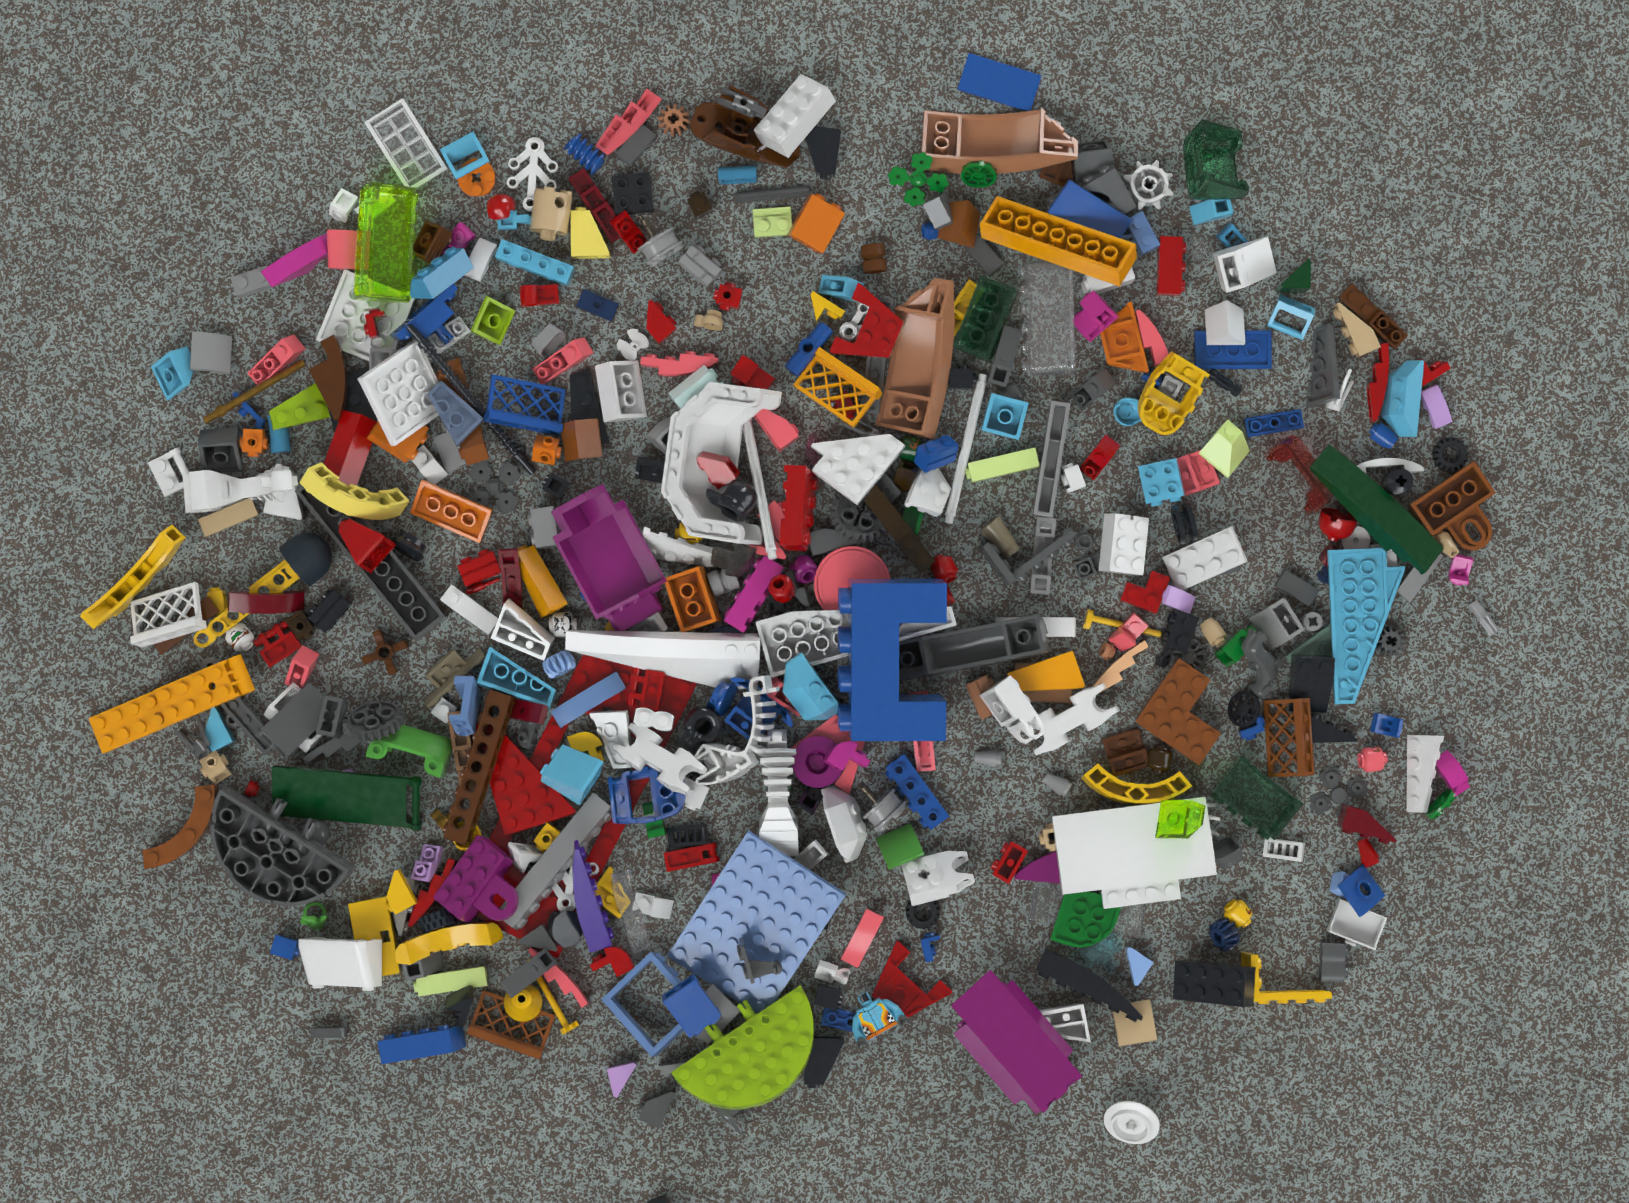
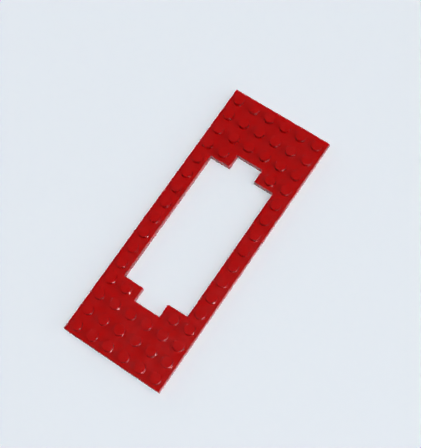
(588, 672)

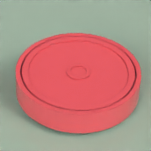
(845, 564)

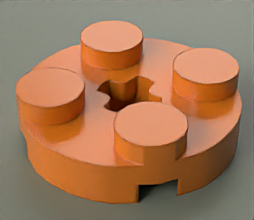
(476, 188)

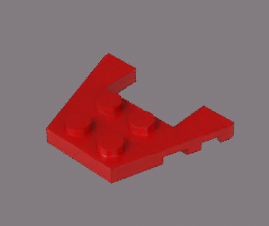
(877, 332)
(901, 990)

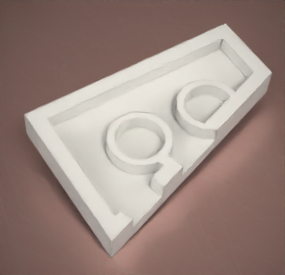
(613, 730)

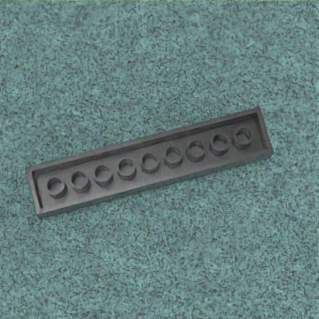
(390, 579)

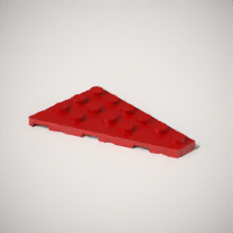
(520, 794)

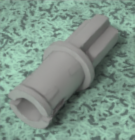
(1483, 617)

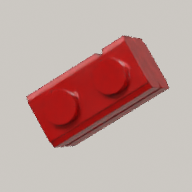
(479, 568)

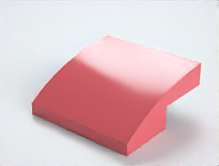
(341, 249)
(1197, 473)

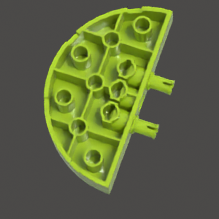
(754, 1059)

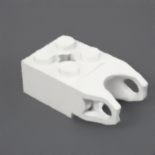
(1012, 709)
(935, 876)

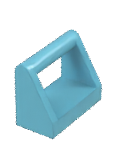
(461, 149)
(1293, 307)

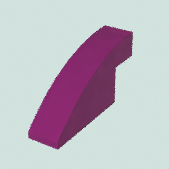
(1041, 869)

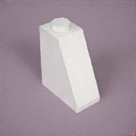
(290, 507)

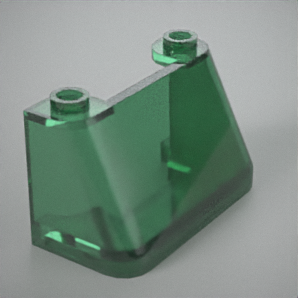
(1211, 162)

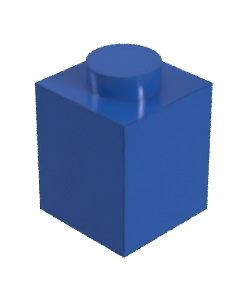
(285, 947)

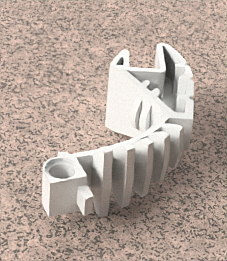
(214, 491)
(728, 761)
(778, 822)

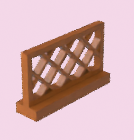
(1301, 737)
(504, 1040)

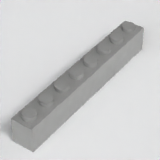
(558, 858)

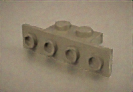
(446, 669)

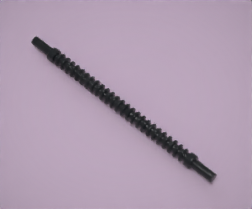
(423, 343)

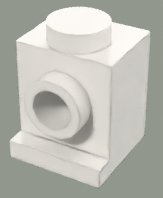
(1072, 477)

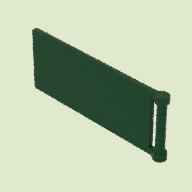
(346, 796)

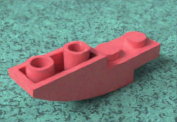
(687, 363)

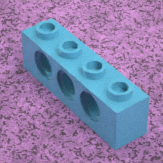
(534, 262)

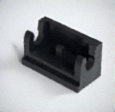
(649, 469)

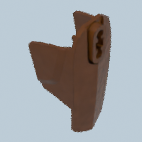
(736, 133)

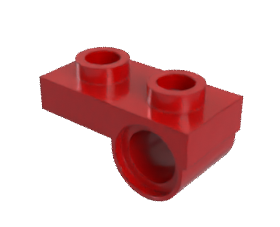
(539, 295)

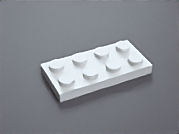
(1205, 559)

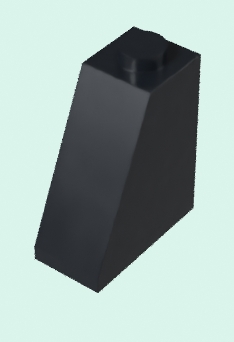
(823, 150)
(821, 1060)

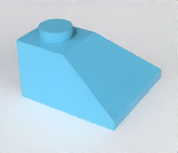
(173, 371)

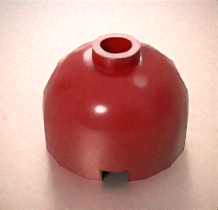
(1336, 524)

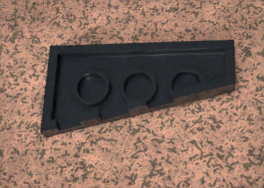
(585, 403)

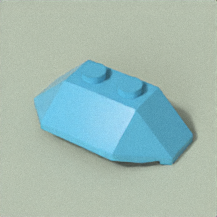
(1403, 398)
(808, 690)

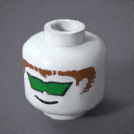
(239, 637)

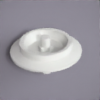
(1131, 1122)

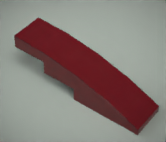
(595, 202)

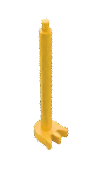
(1089, 617)
(566, 1026)

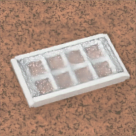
(405, 145)

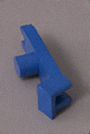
(248, 409)

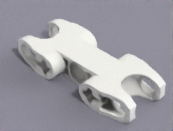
(1082, 712)
(671, 766)

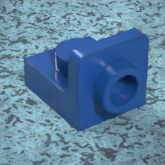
(929, 950)

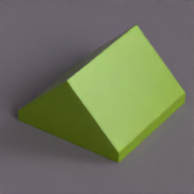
(492, 320)

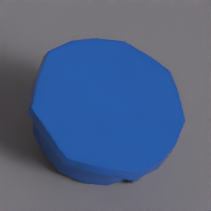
(722, 697)

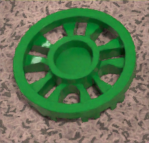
(979, 173)
(1442, 801)

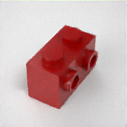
(1009, 861)

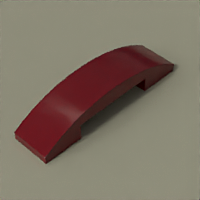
(511, 576)
(266, 602)

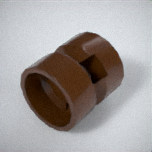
(873, 257)

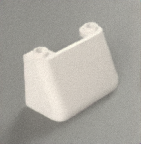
(342, 962)

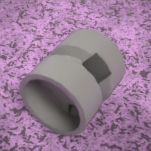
(720, 582)

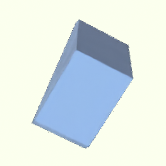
(1138, 965)

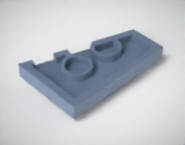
(454, 412)

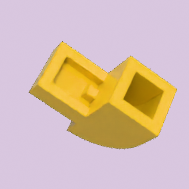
(586, 741)

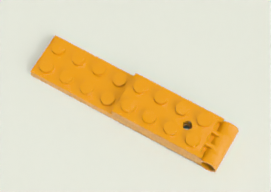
(172, 703)

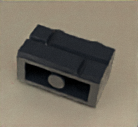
(329, 610)

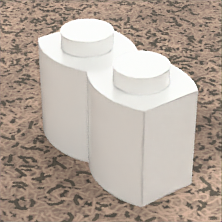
(659, 720)

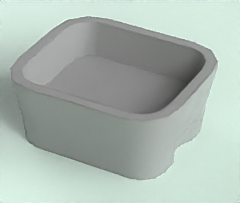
(548, 340)

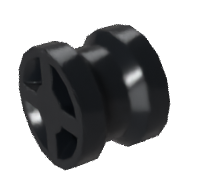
(774, 605)

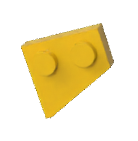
(605, 890)

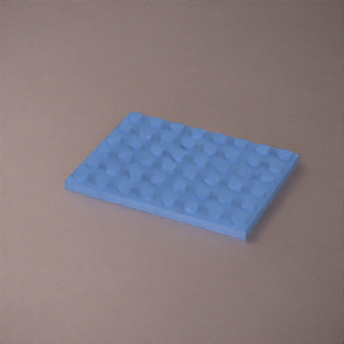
(772, 906)

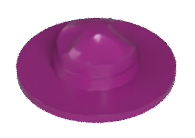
(809, 762)

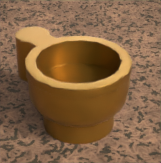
(439, 818)

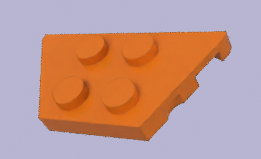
(1123, 342)

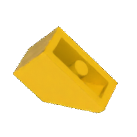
(399, 894)

